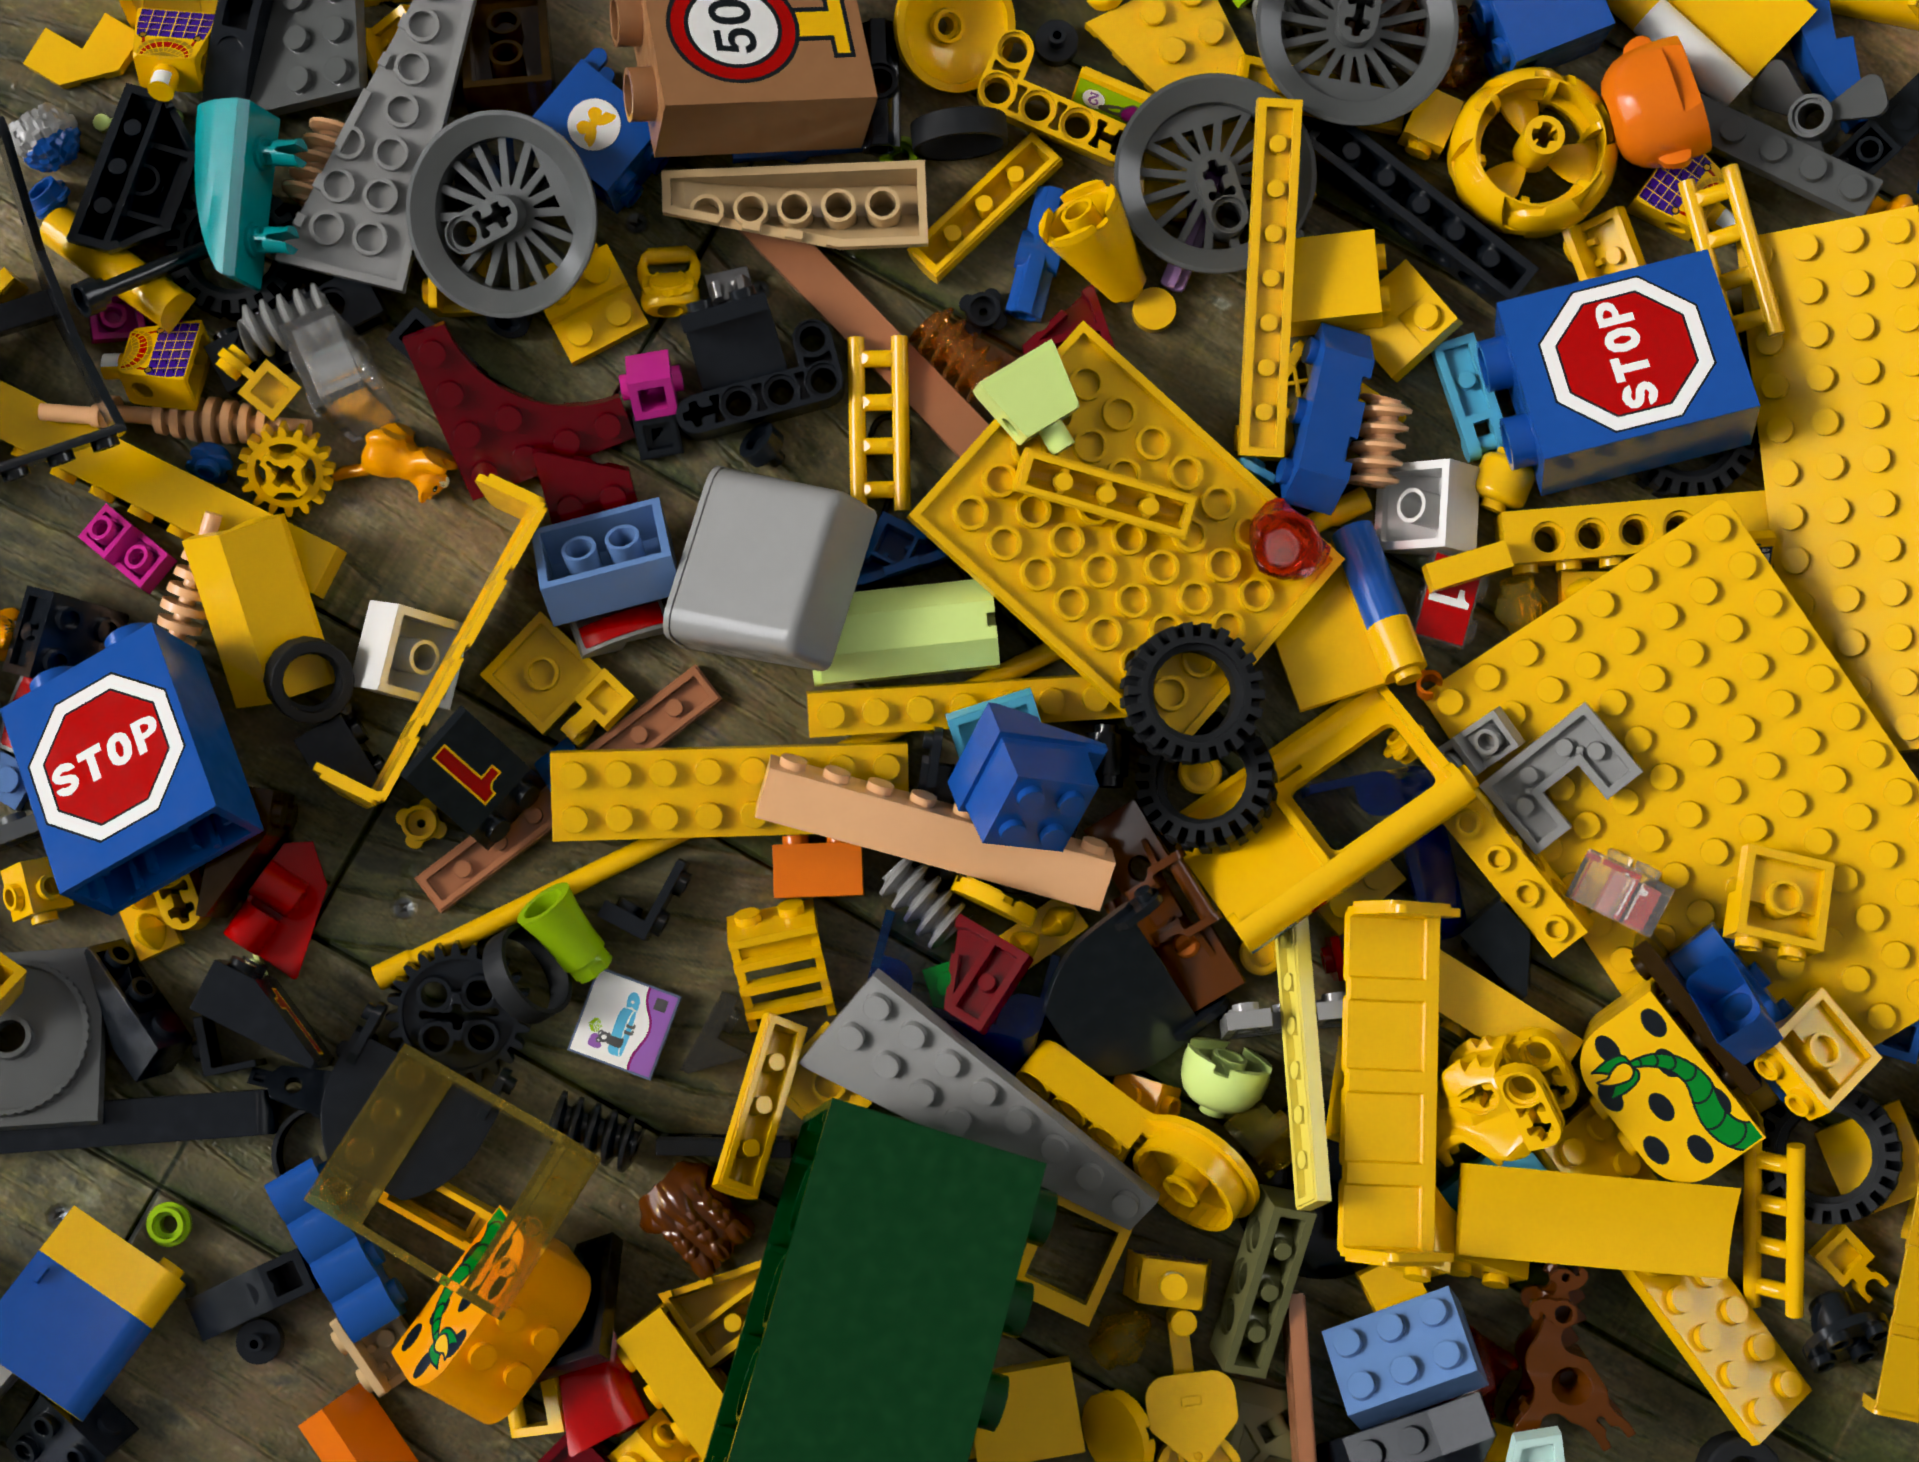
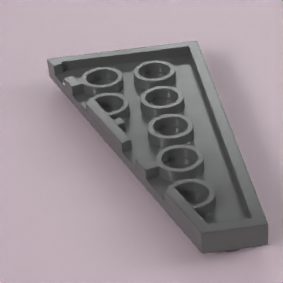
(311, 55)

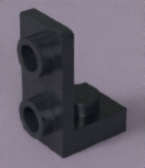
(627, 914)

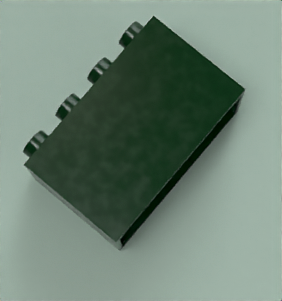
(883, 1296)

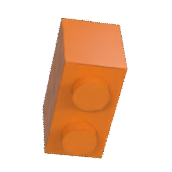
(817, 868)

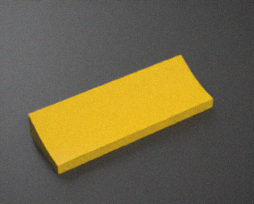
(1595, 1220)

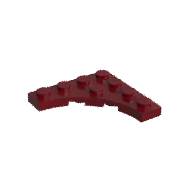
(497, 427)

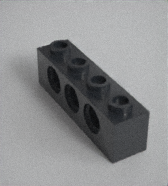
(362, 311)

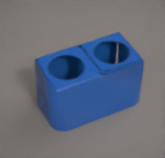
(1715, 985)

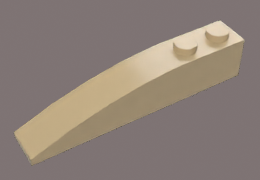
(809, 203)

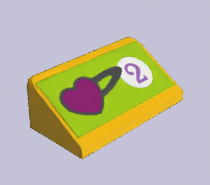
(1107, 95)

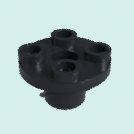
(1842, 1332)

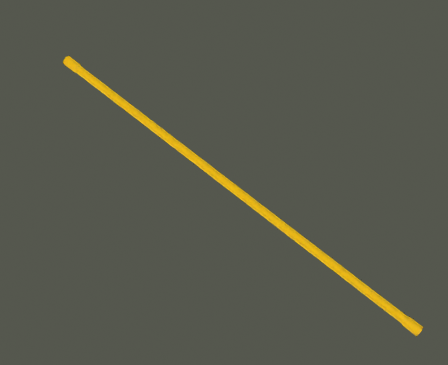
(1348, 507)

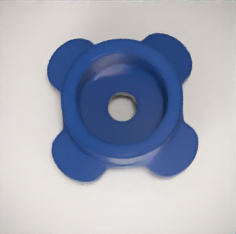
(48, 196)
(210, 462)

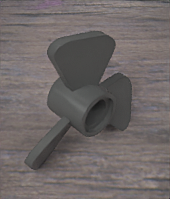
(1780, 93)

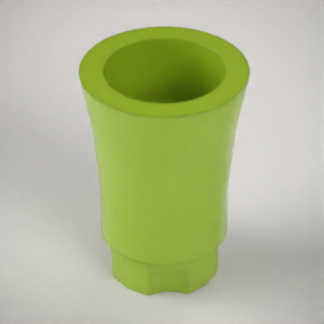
(565, 932)

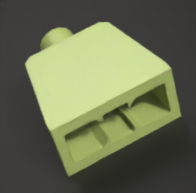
(1032, 398)

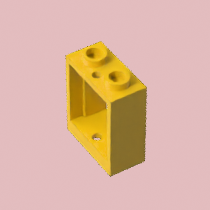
(1062, 1301)

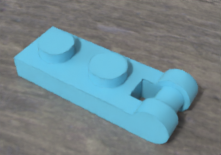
(1467, 395)

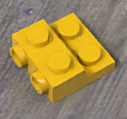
(596, 310)
(1779, 903)
(1818, 1056)

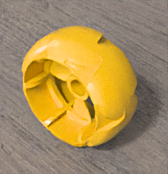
(1586, 164)

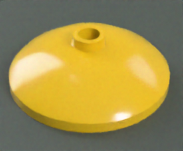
(960, 54)

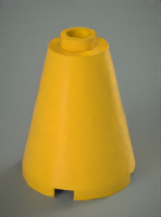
(1096, 240)

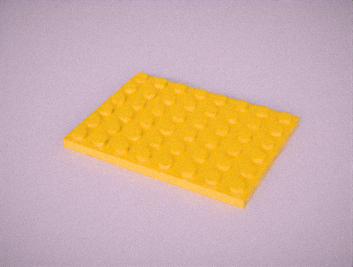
(1107, 585)

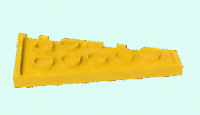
(1174, 41)

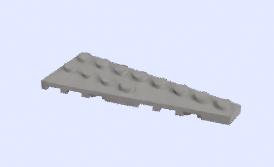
(358, 203)
(931, 1074)

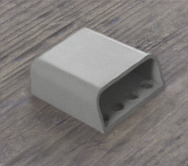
(768, 570)

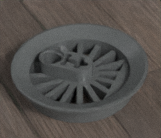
(1359, 102)
(1186, 110)
(442, 236)

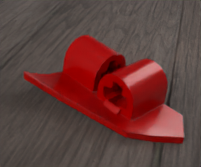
(282, 908)
(600, 1403)

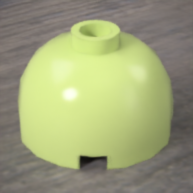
(1223, 1078)

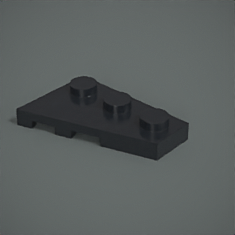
(592, 1337)

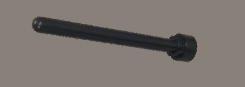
(94, 295)

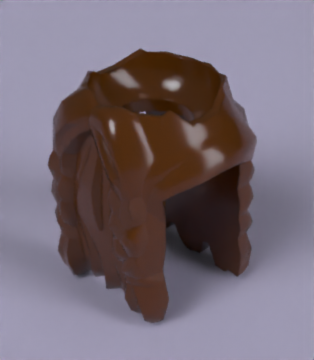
(694, 1217)

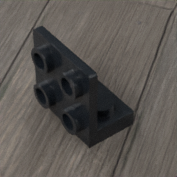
(57, 632)

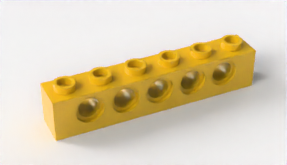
(1607, 523)

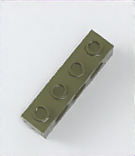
(1261, 1283)

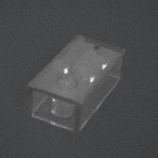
(338, 373)

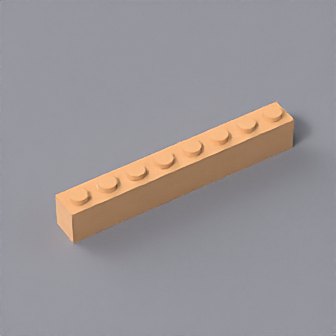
(925, 831)

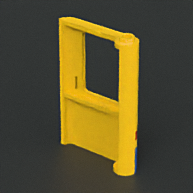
(1288, 864)

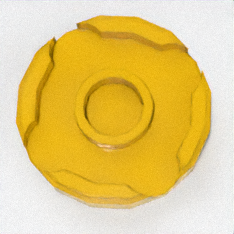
(994, 900)
(1116, 1428)

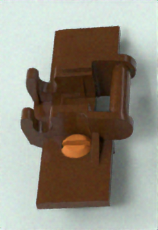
(1187, 949)

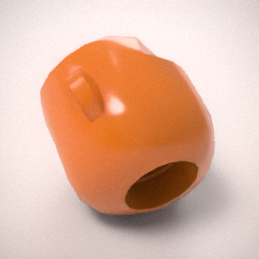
(1656, 105)

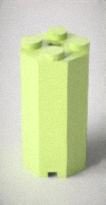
(915, 633)

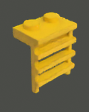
(772, 939)

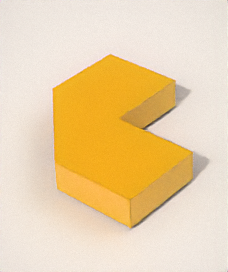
(67, 65)

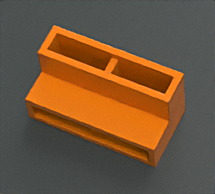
(355, 1431)

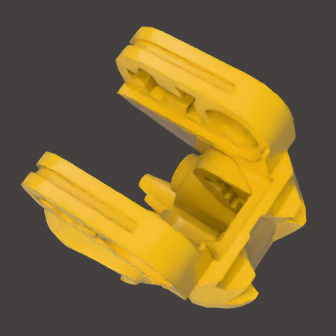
(1497, 1094)

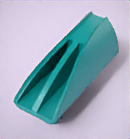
(234, 185)

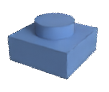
(11, 783)

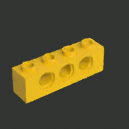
(1519, 875)

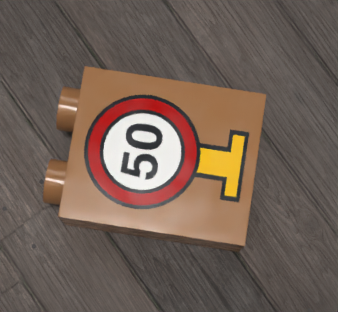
(746, 74)

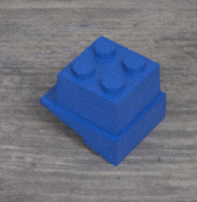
(1025, 779)

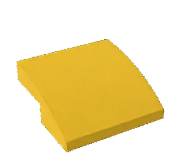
(1850, 1154)

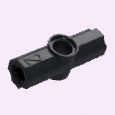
(884, 129)

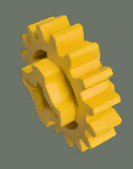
(277, 483)

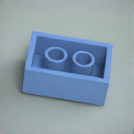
(605, 561)
(1404, 1358)

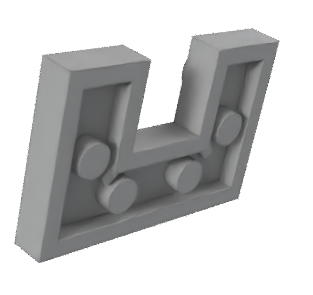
(1574, 741)
(1250, 1021)

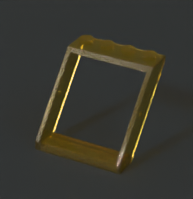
(385, 1135)

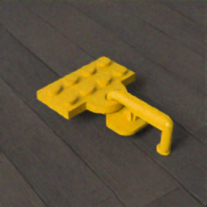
(1191, 1408)

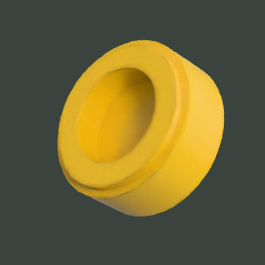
(1154, 310)
(1200, 777)
(1261, 962)

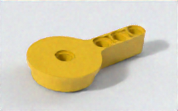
(1187, 1163)

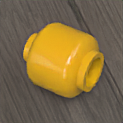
(1500, 485)

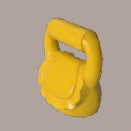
(669, 292)

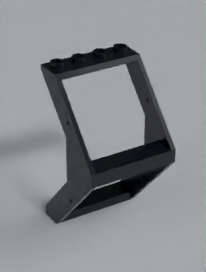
(43, 308)

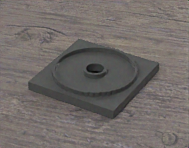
(61, 1064)

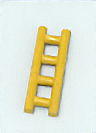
(1744, 231)
(898, 403)
(1756, 1244)

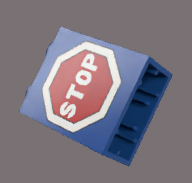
(1620, 374)
(129, 768)

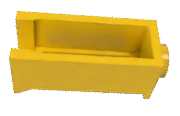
(439, 1225)

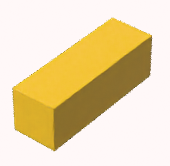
(1467, 566)

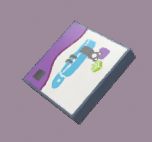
(625, 1023)

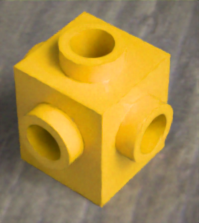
(33, 892)

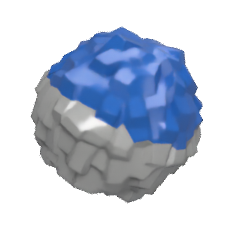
(46, 137)

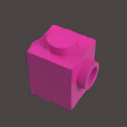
(651, 384)

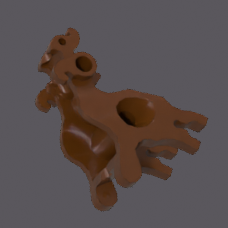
(1554, 1368)

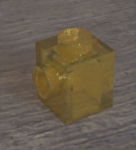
(1262, 1137)

